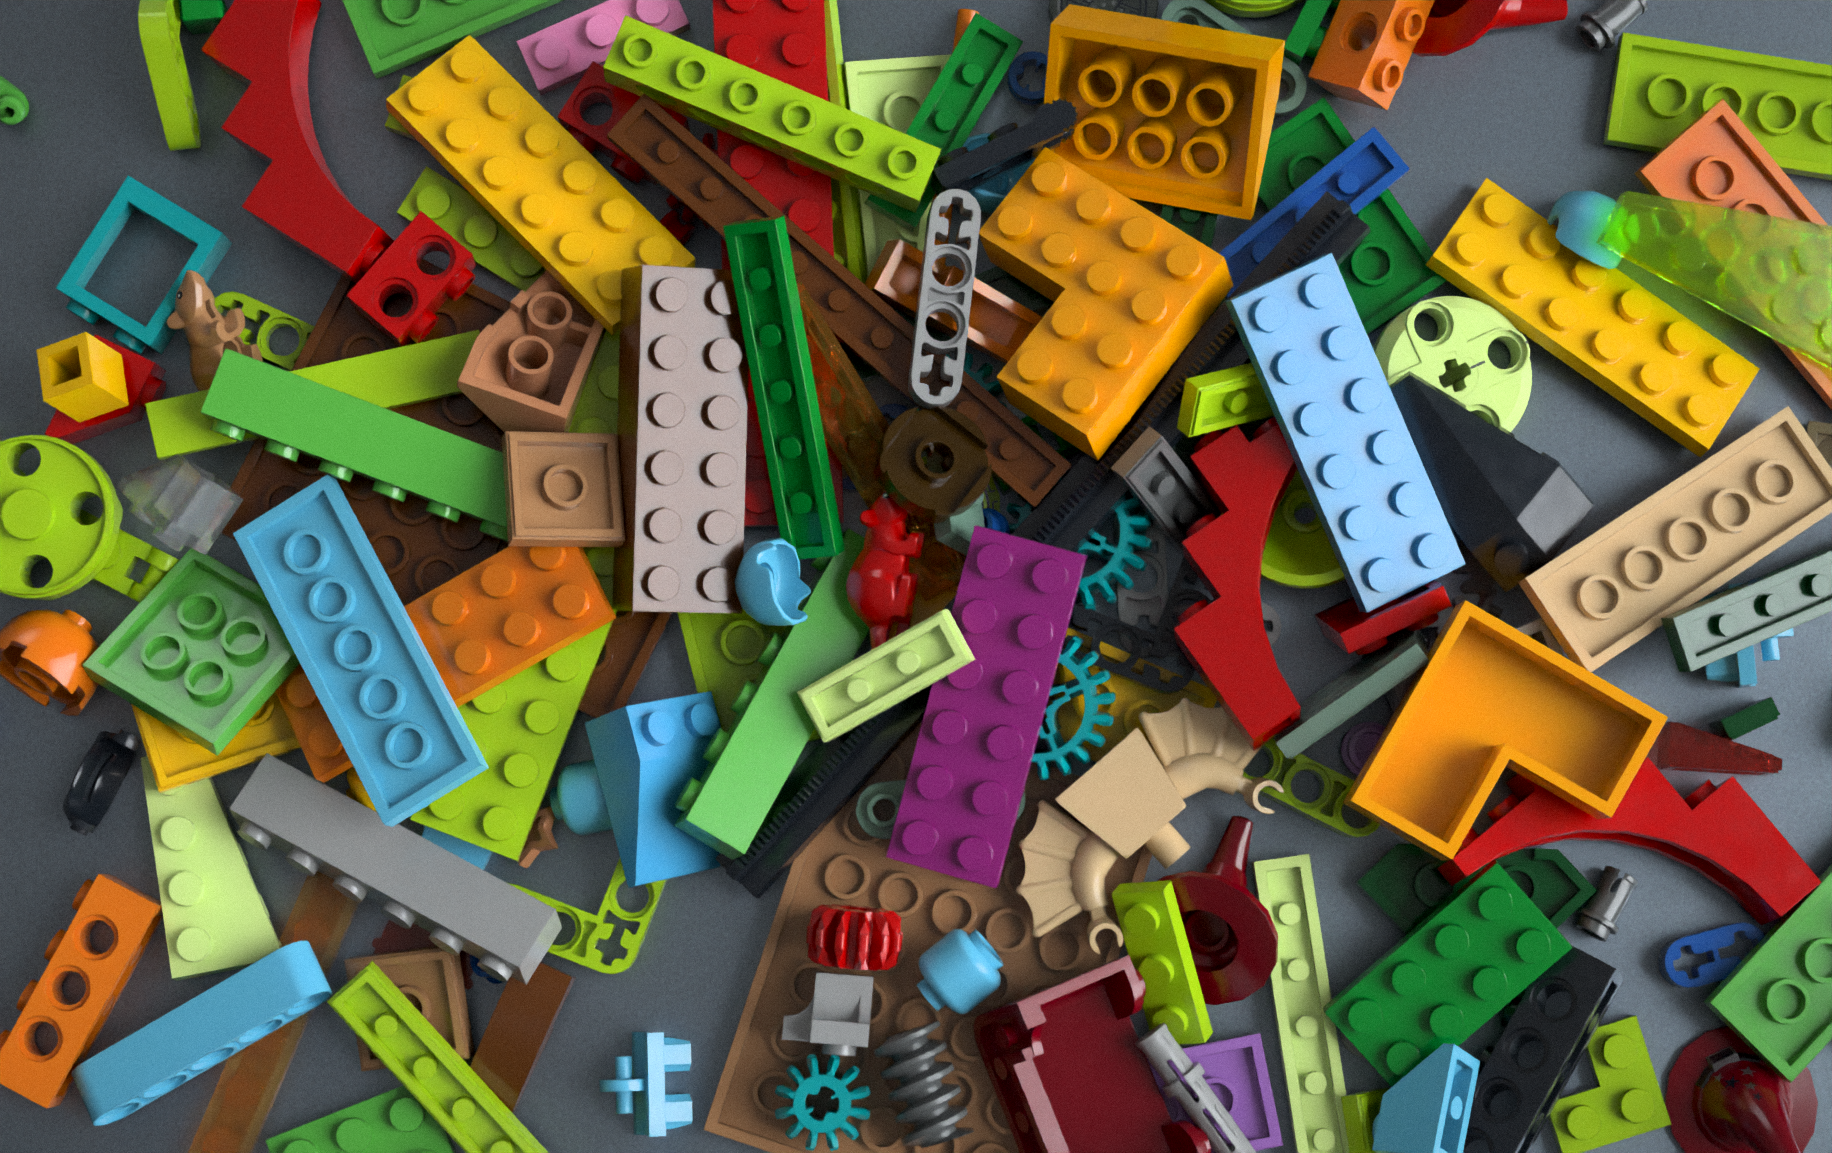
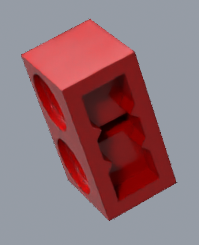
(594, 90)
(400, 273)

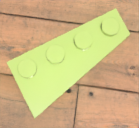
(892, 95)
(205, 887)

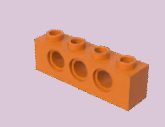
(1369, 48)
(134, 921)

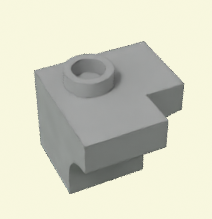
(836, 1015)

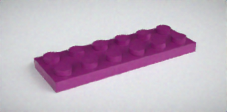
(989, 713)

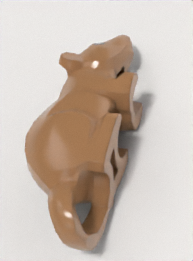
(207, 329)

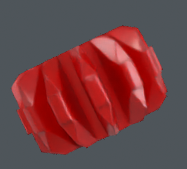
(854, 937)

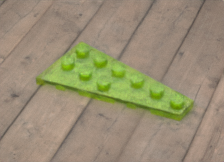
(1741, 262)

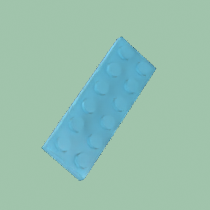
(360, 651)

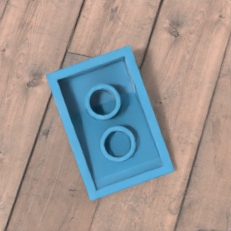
(643, 764)

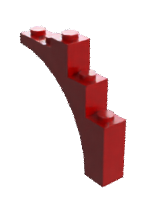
(1228, 636)
(1709, 830)

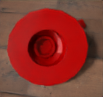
(1461, 23)

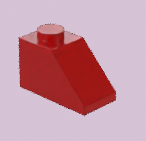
(143, 386)

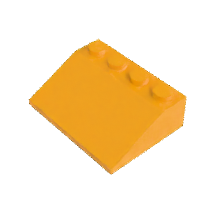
(1166, 106)

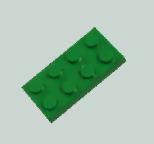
(1389, 264)
(1448, 974)

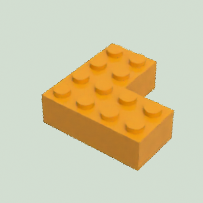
(1122, 295)
(1493, 704)

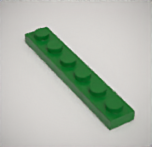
(784, 386)

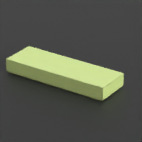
(886, 675)

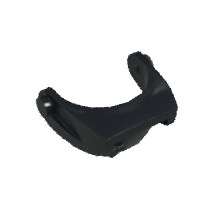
(88, 813)

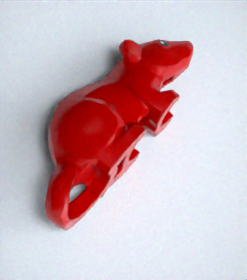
(880, 578)

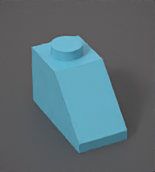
(1429, 1105)

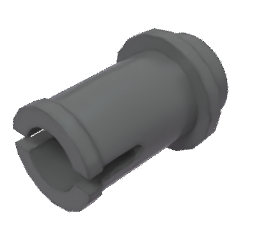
(1607, 21)
(1605, 907)

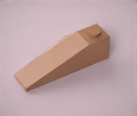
(533, 360)

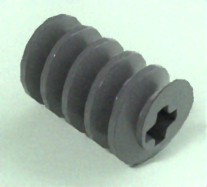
(922, 1087)

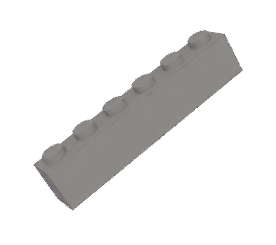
(396, 869)

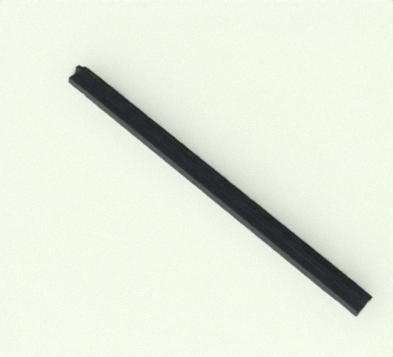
(1063, 520)

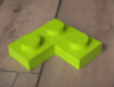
(1625, 1093)

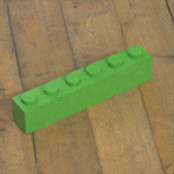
(358, 439)
(771, 721)

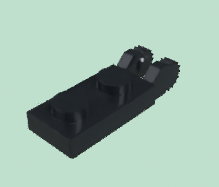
(1006, 149)

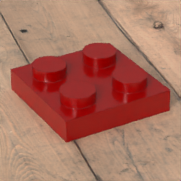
(1368, 631)

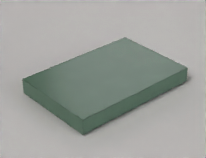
(1354, 690)

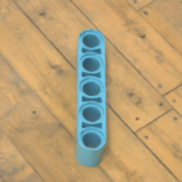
(201, 1033)

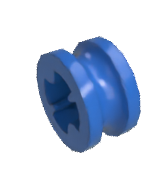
(1016, 73)

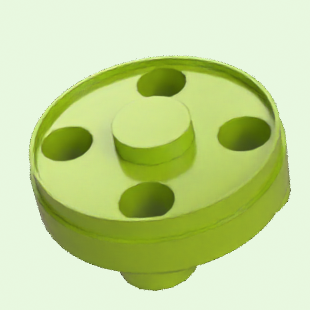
(44, 518)

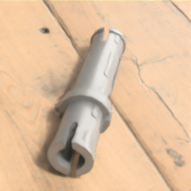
(1159, 1048)

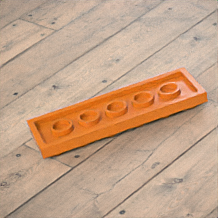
(1727, 167)
(477, 634)

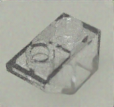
(181, 502)

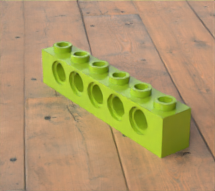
(770, 114)

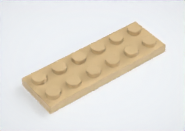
(1683, 541)

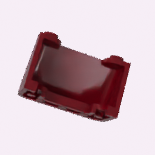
(1073, 1069)

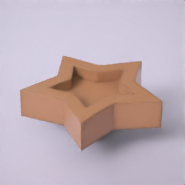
(539, 838)

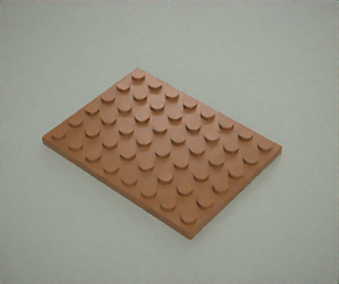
(852, 868)

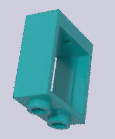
(132, 196)

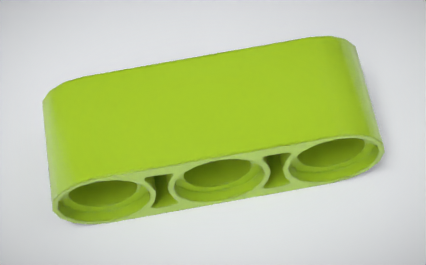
(1332, 791)

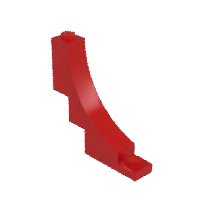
(297, 195)

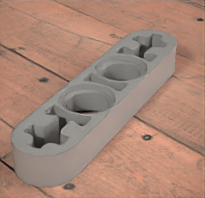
(948, 299)

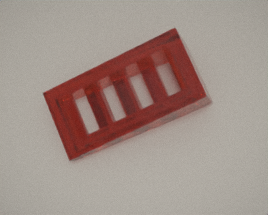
(1699, 751)

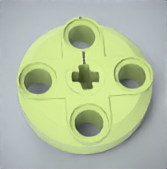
(1459, 357)

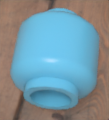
(580, 799)
(959, 971)

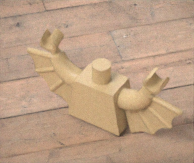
(1128, 804)

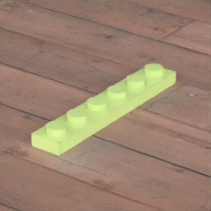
(1298, 995)

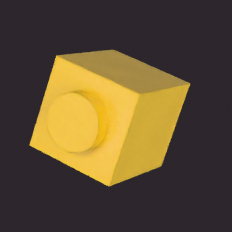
(82, 377)

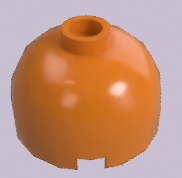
(45, 657)

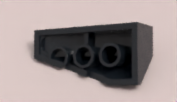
(1494, 490)

